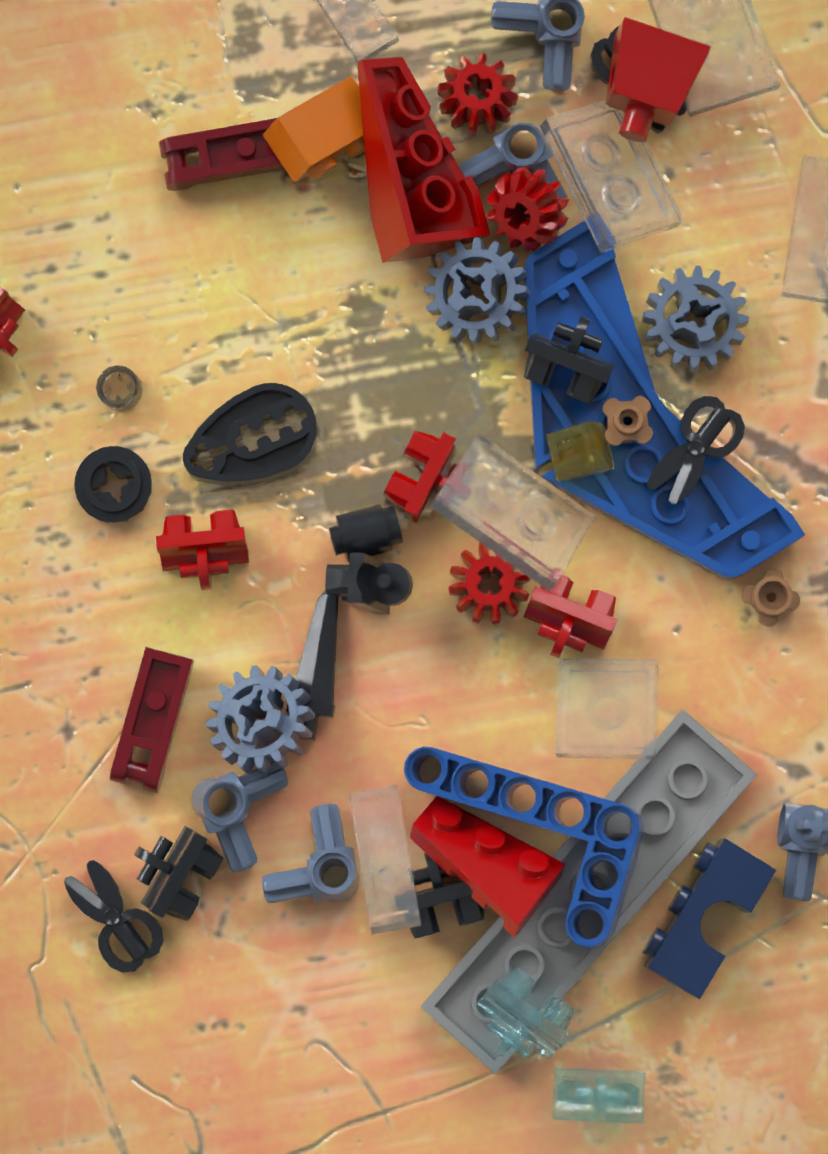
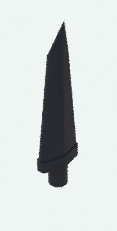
(318, 661)

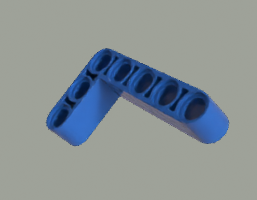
(545, 814)

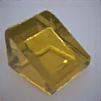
(580, 451)

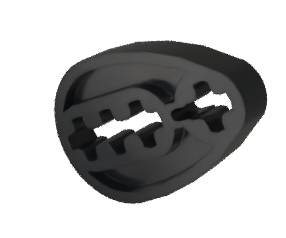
(247, 411)

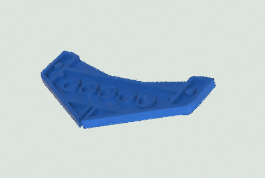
(725, 519)

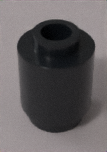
(366, 531)

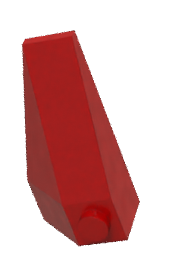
(414, 184)

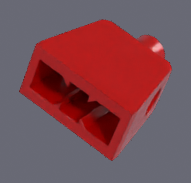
(651, 75)

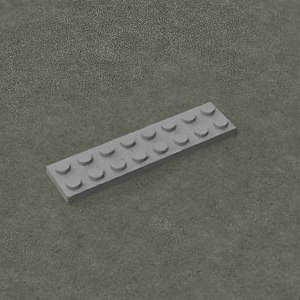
(678, 802)

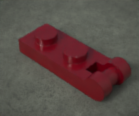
(222, 155)
(152, 718)

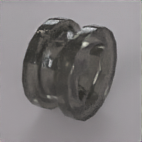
(134, 386)

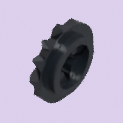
(92, 476)

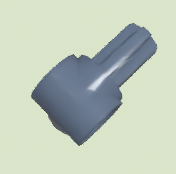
(557, 43)
(501, 158)
(229, 823)
(804, 836)
(329, 853)

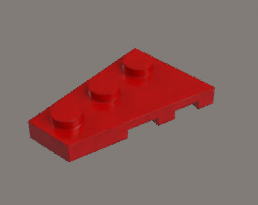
(494, 864)

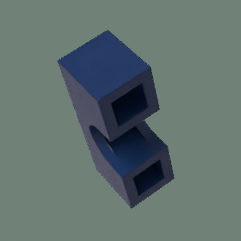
(680, 950)

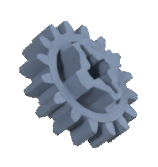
(490, 278)
(689, 299)
(260, 740)

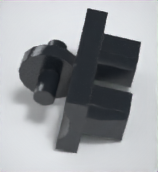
(547, 353)
(369, 583)
(187, 854)
(458, 892)

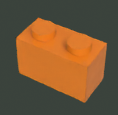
(319, 131)

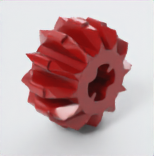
(487, 81)
(527, 208)
(472, 582)

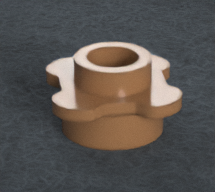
(620, 433)
(773, 583)

